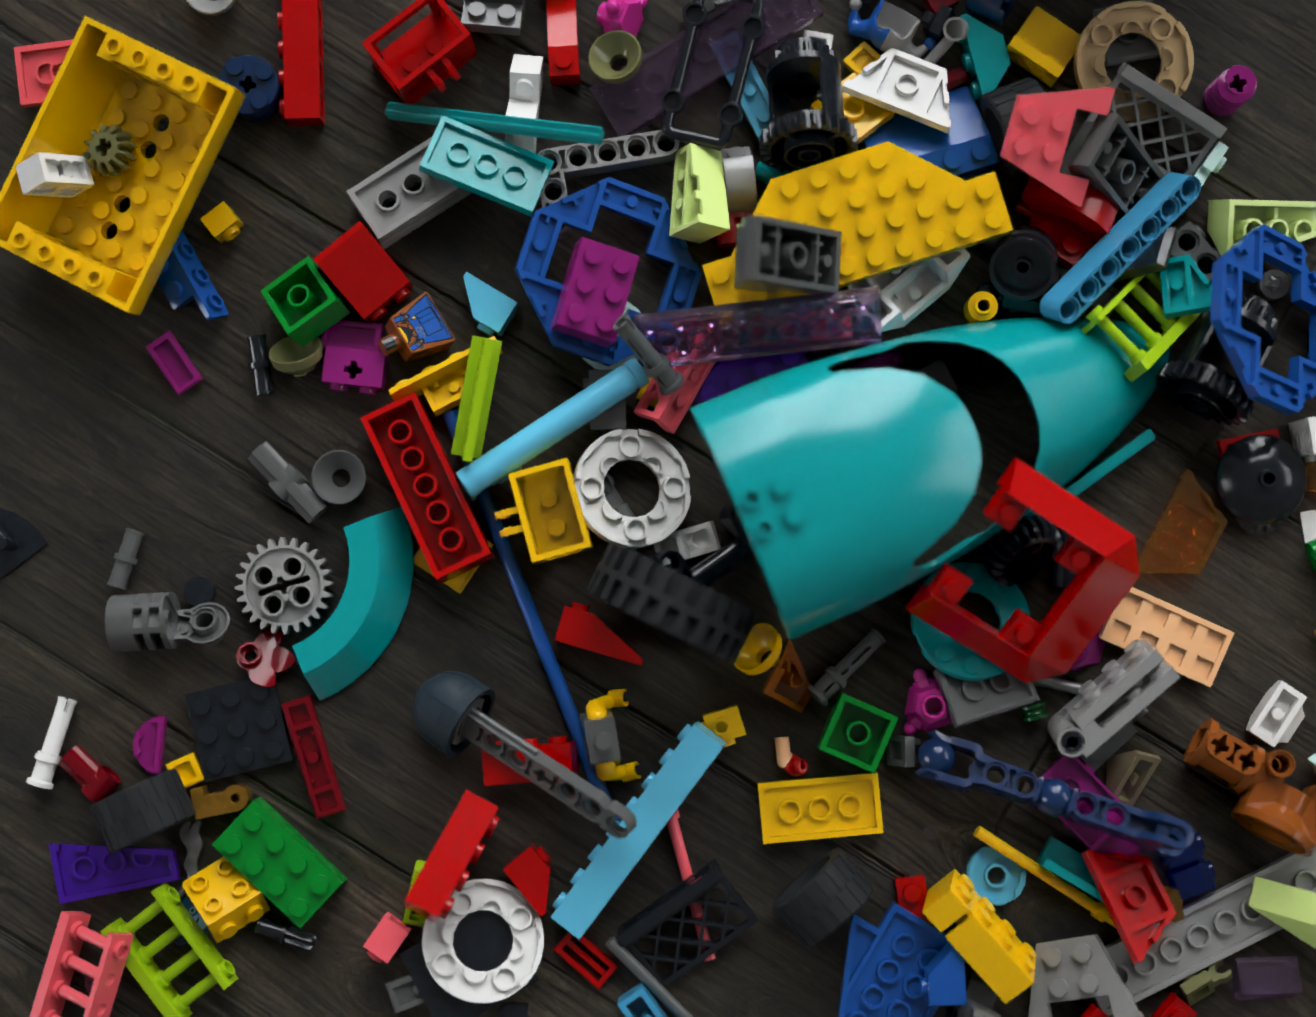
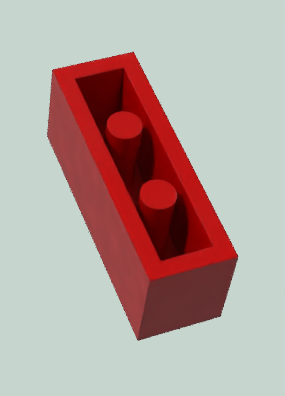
(557, 748)

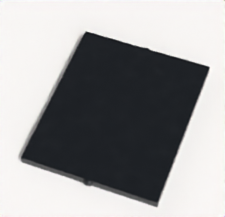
(480, 943)

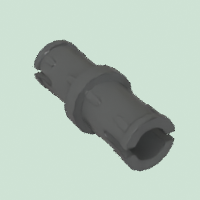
(125, 558)

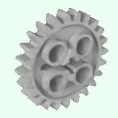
(277, 560)

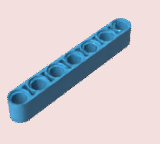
(1120, 247)

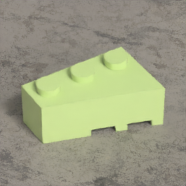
(698, 195)

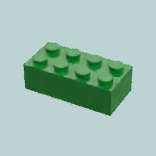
(279, 861)

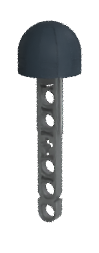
(455, 711)

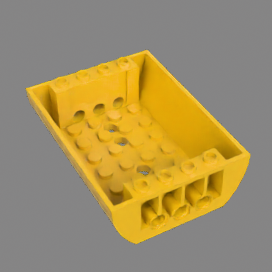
(132, 86)

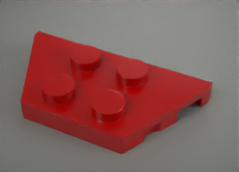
(1132, 898)

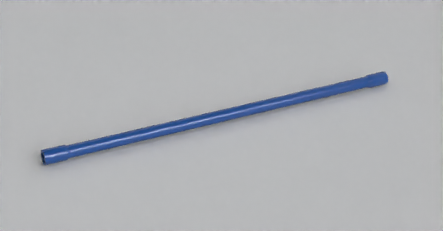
(532, 619)

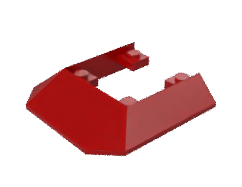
(1096, 551)

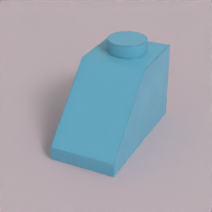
(489, 306)

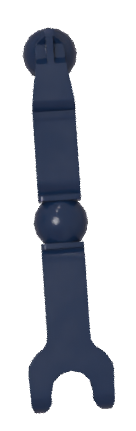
(1051, 796)

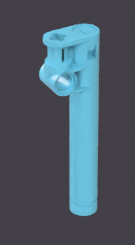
(551, 428)

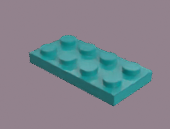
(486, 165)

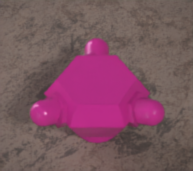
(621, 15)
(925, 705)

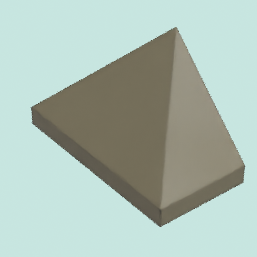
(1129, 773)

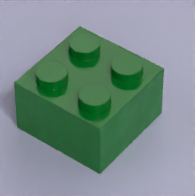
(305, 301)
(857, 732)

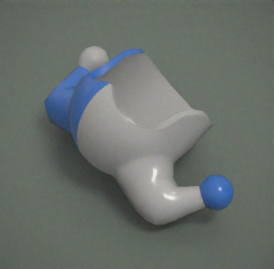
(888, 28)

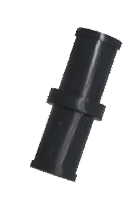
(260, 365)

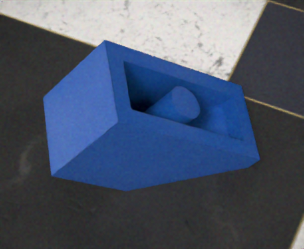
(944, 979)

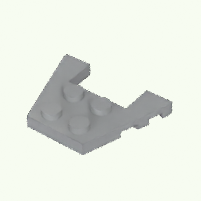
(1074, 971)

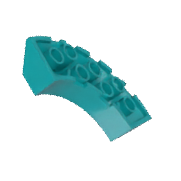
(370, 606)

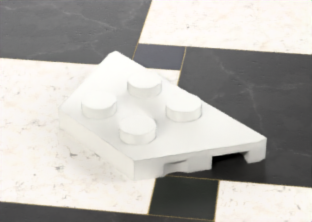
(905, 87)

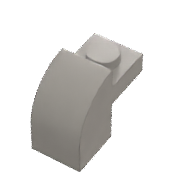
(739, 179)

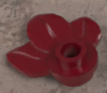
(269, 658)

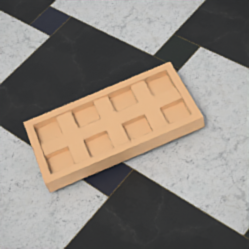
(1183, 639)

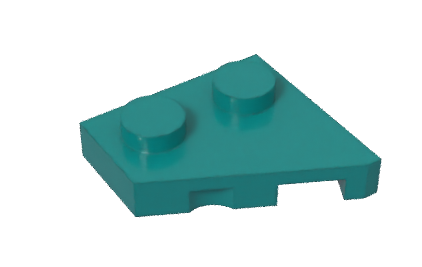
(1184, 288)

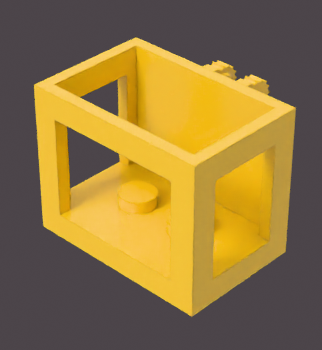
(547, 512)

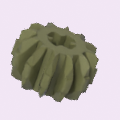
(110, 150)

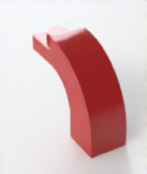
(1094, 216)

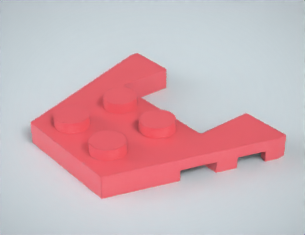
(1041, 132)

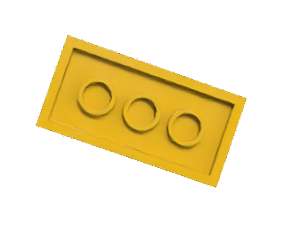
(820, 807)

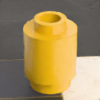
(974, 314)

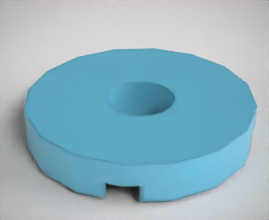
(998, 893)

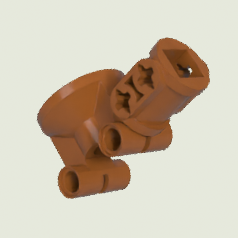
(1266, 803)

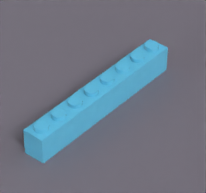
(653, 810)

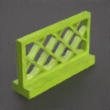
(476, 398)

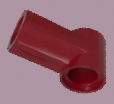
(95, 779)

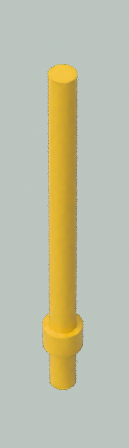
(1097, 909)

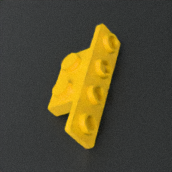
(439, 383)

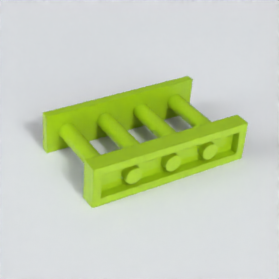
(1155, 342)
(158, 982)

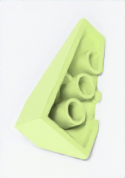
(1234, 218)
(1286, 906)

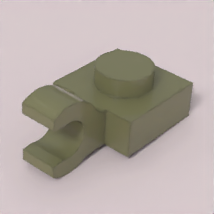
(1203, 984)

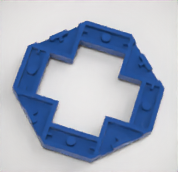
(579, 213)
(1243, 347)

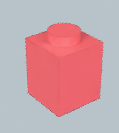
(386, 938)

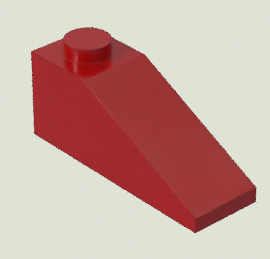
(563, 42)
(589, 632)

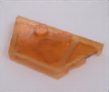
(1183, 532)

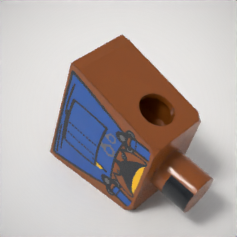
(417, 331)

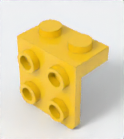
(225, 898)

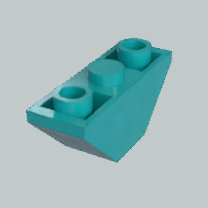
(983, 57)

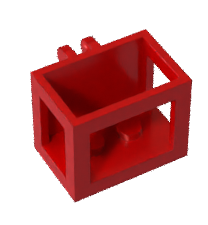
(424, 53)

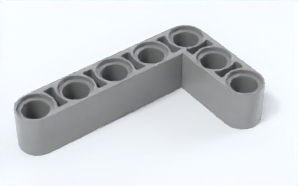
(596, 165)

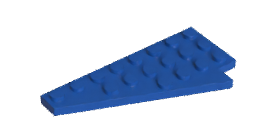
(886, 965)

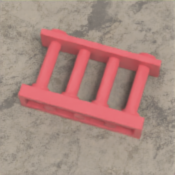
(64, 960)

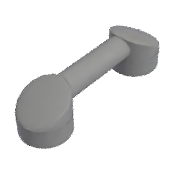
(954, 30)

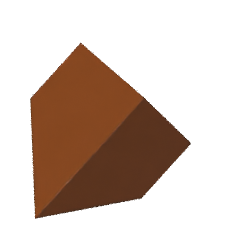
(789, 680)

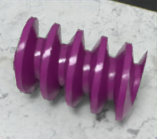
(1230, 90)

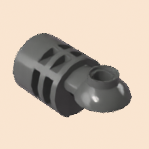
(158, 622)

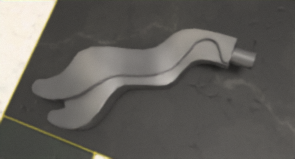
(194, 845)

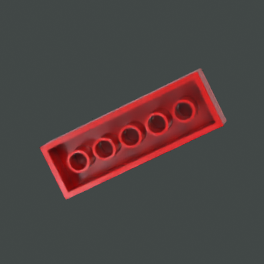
(427, 488)

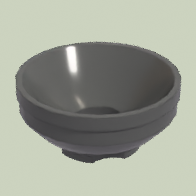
(324, 471)

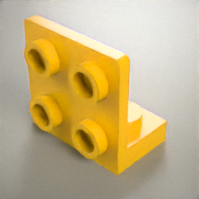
(1043, 46)

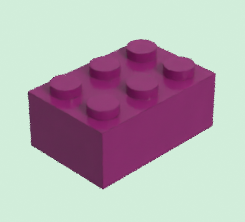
(594, 292)

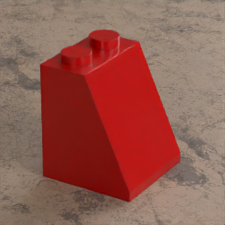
(364, 273)

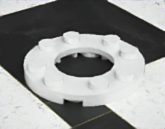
(671, 477)
(521, 962)

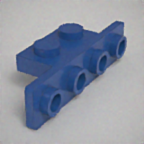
(186, 280)

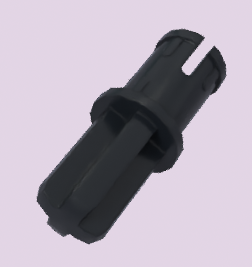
(285, 934)

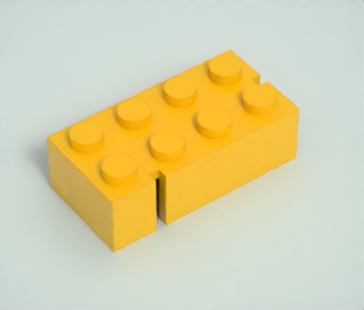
(981, 935)

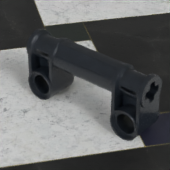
(720, 562)

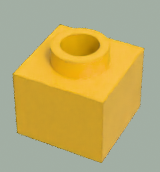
(222, 222)

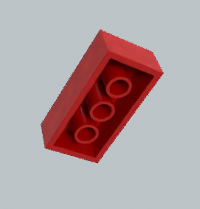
(450, 857)

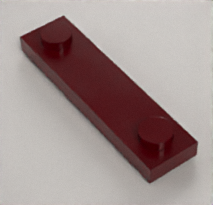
(313, 757)

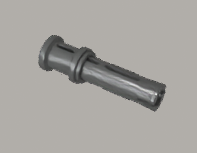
(655, 364)
(836, 677)

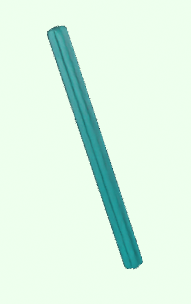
(497, 123)

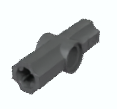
(288, 482)

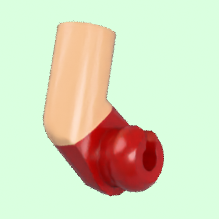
(787, 760)

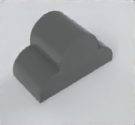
(1111, 161)
(786, 257)

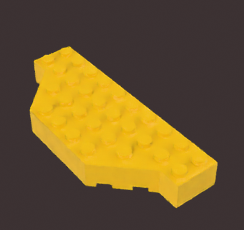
(888, 212)

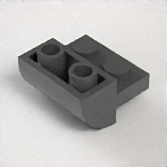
(494, 16)

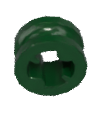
(1034, 711)

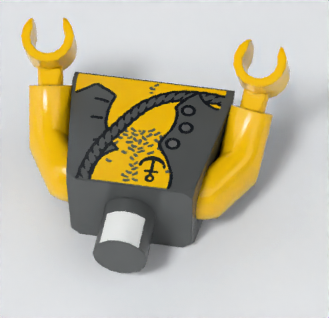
(602, 739)

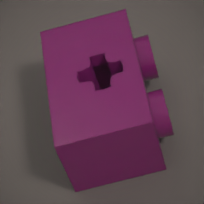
(341, 360)

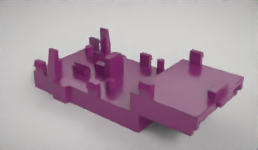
(1082, 777)

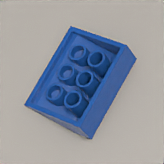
(962, 152)

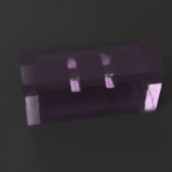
(1266, 977)

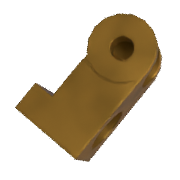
(221, 802)

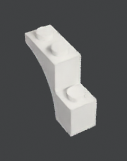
(525, 95)

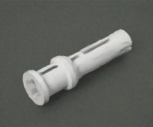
(49, 757)

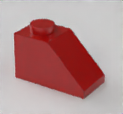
(531, 875)

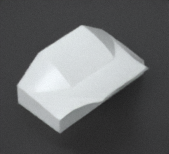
(1277, 714)

